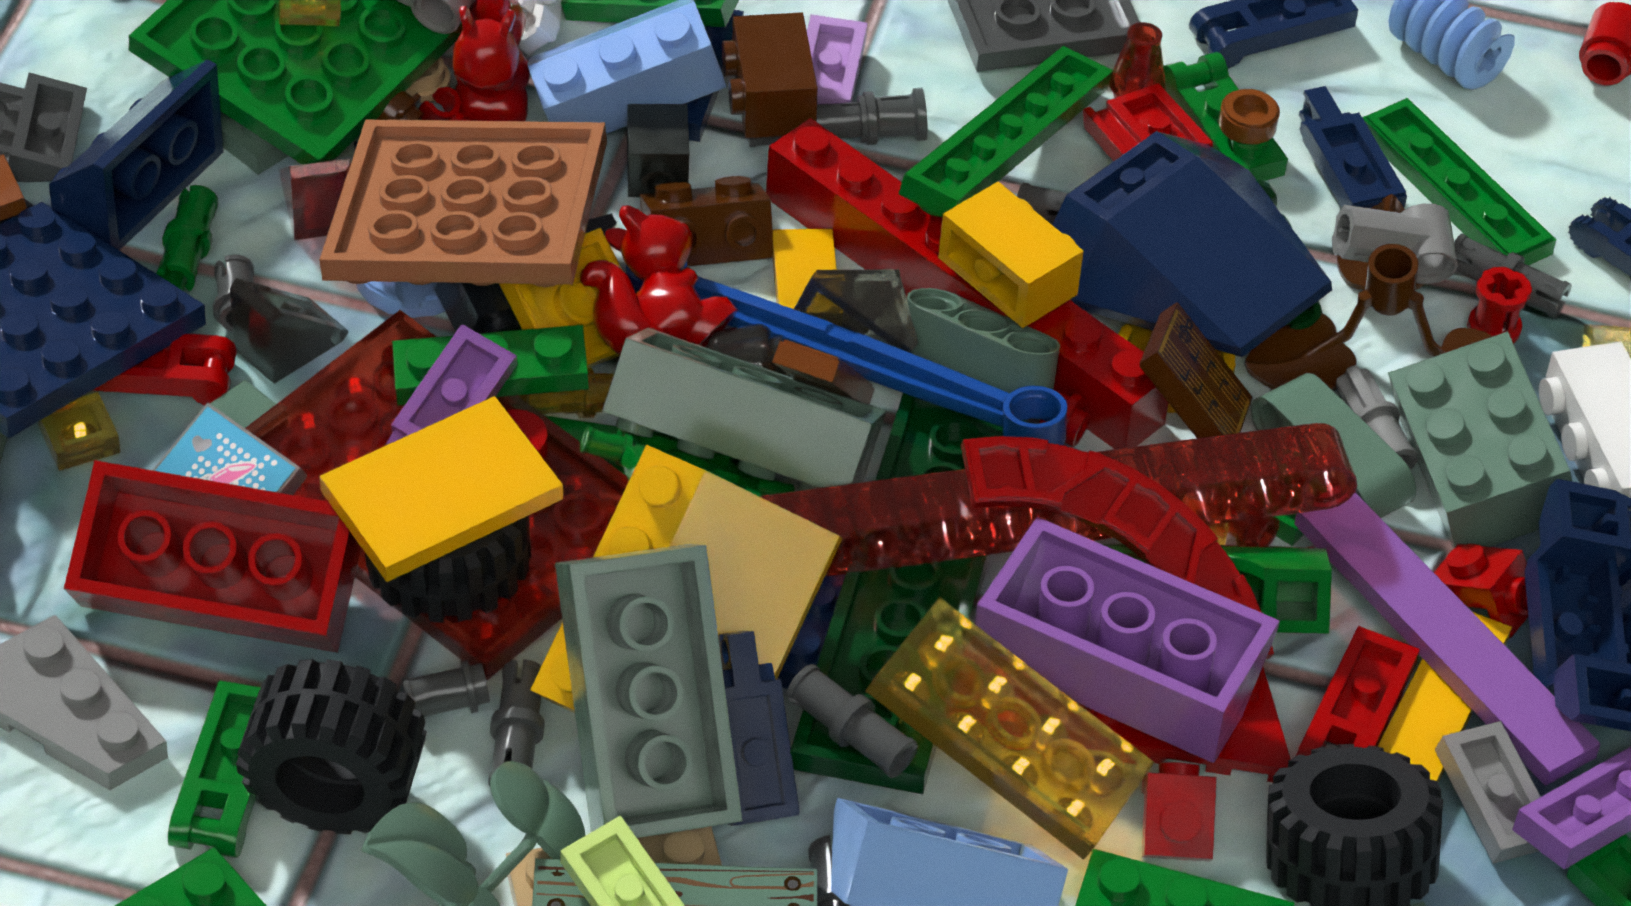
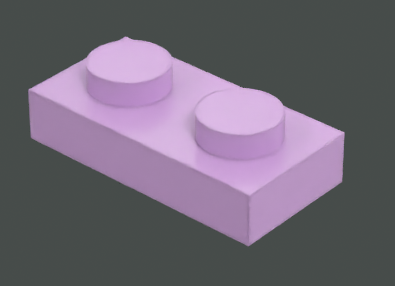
(836, 56)

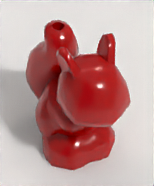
(489, 63)
(667, 301)

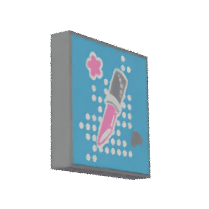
(228, 453)

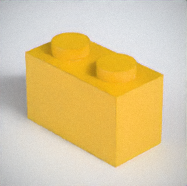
(1010, 254)

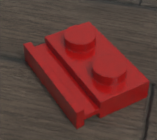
(1137, 116)

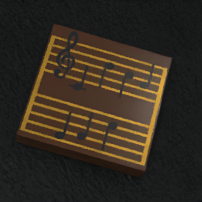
(1194, 376)

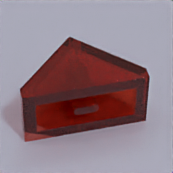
(313, 195)

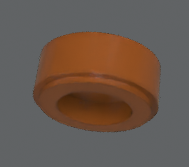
(1249, 116)

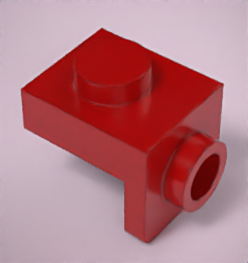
(1488, 580)
(1178, 813)

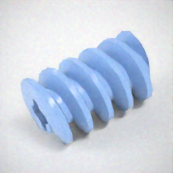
(1453, 38)

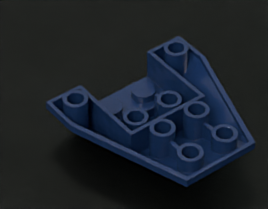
(1192, 231)

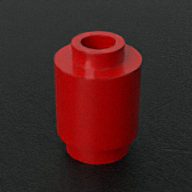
(1607, 44)

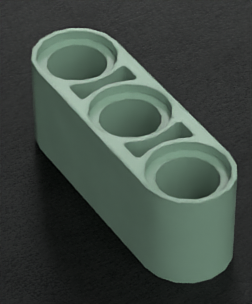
(981, 341)
(1381, 473)

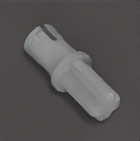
(1366, 400)

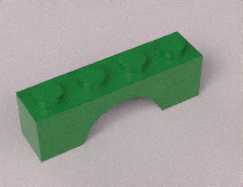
(1286, 583)

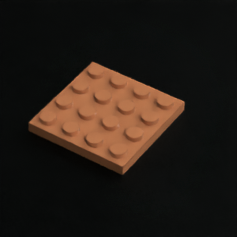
(465, 202)

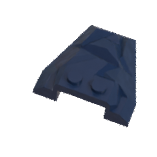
(1583, 603)

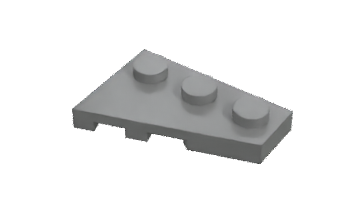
(74, 707)

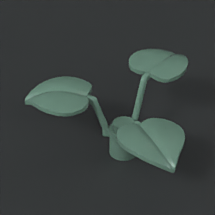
(434, 853)

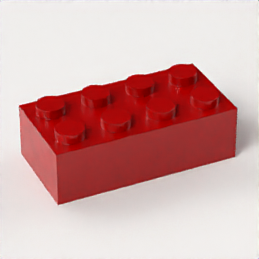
(213, 556)

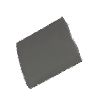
(39, 126)

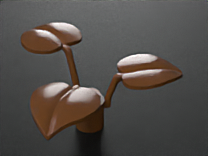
(1387, 286)

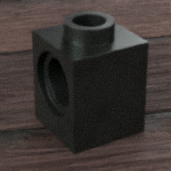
(656, 146)

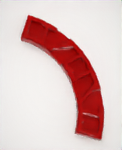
(1107, 497)

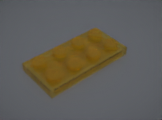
(1010, 727)

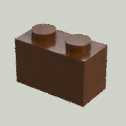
(772, 73)

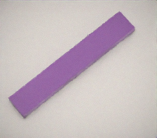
(1449, 637)

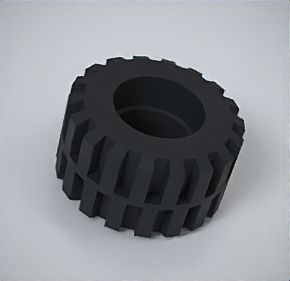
(464, 578)
(331, 746)
(1354, 828)

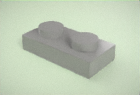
(1490, 786)

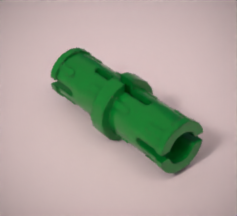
(188, 237)

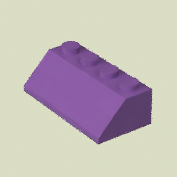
(1128, 637)

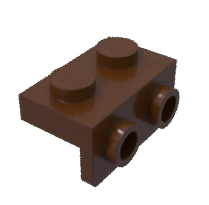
(725, 220)

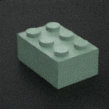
(1480, 440)

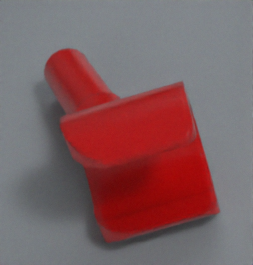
(451, 103)

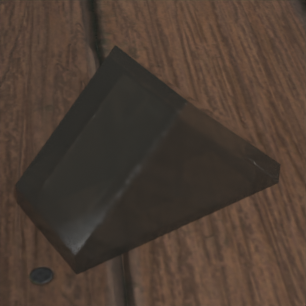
(862, 302)
(280, 328)

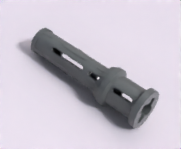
(871, 118)

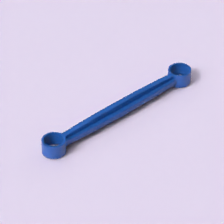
(899, 368)

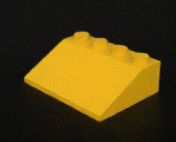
(759, 556)

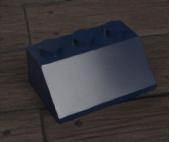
(144, 157)

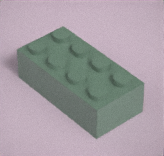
(741, 412)
(649, 690)

